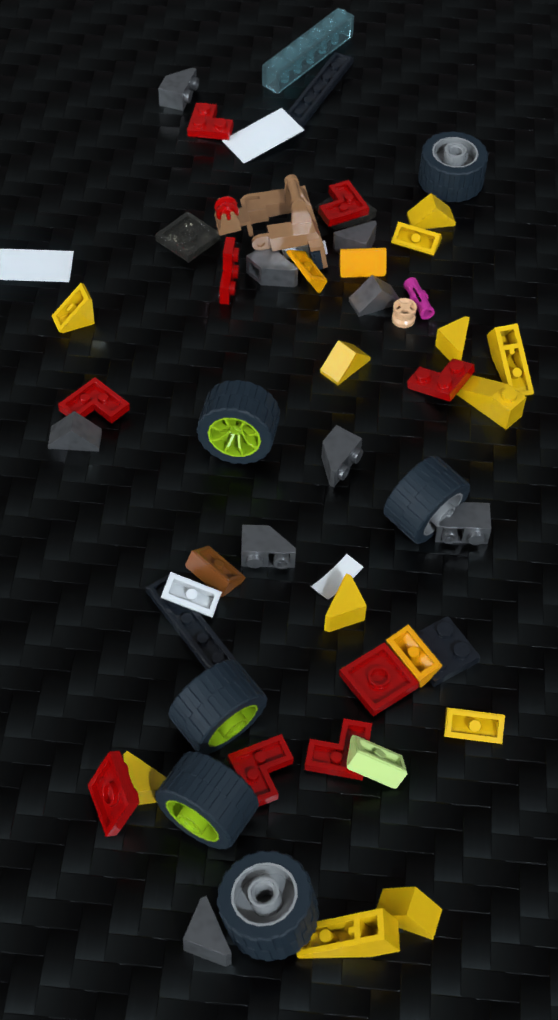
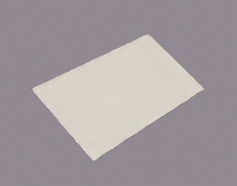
(263, 135)
(35, 265)

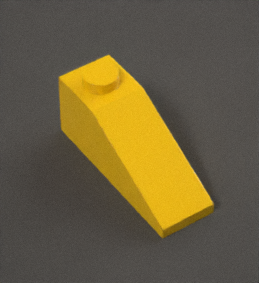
(509, 358)
(494, 400)
(354, 935)

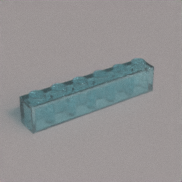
(307, 50)

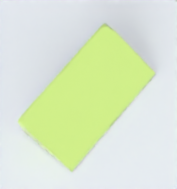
(375, 762)

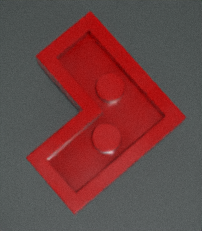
(205, 125)
(346, 204)
(230, 270)
(443, 384)
(96, 397)
(332, 757)
(258, 761)

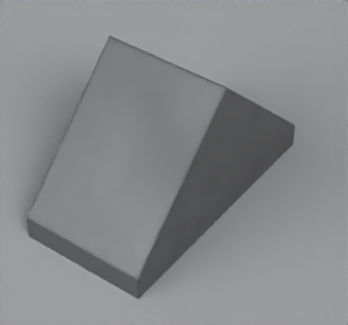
(355, 237)
(373, 296)
(75, 433)
(205, 936)

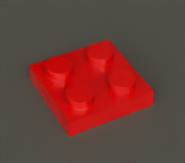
(378, 679)
(113, 793)

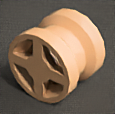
(404, 312)

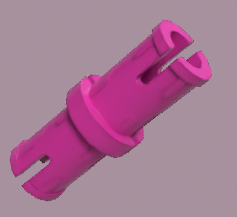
(413, 288)

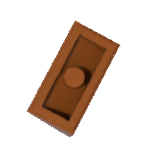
(214, 570)

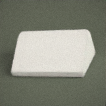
(191, 594)

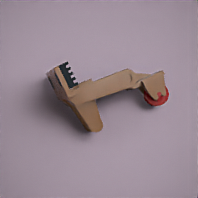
(262, 205)

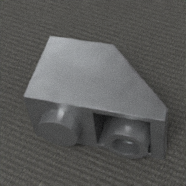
(178, 88)
(271, 268)
(339, 452)
(467, 524)
(265, 548)

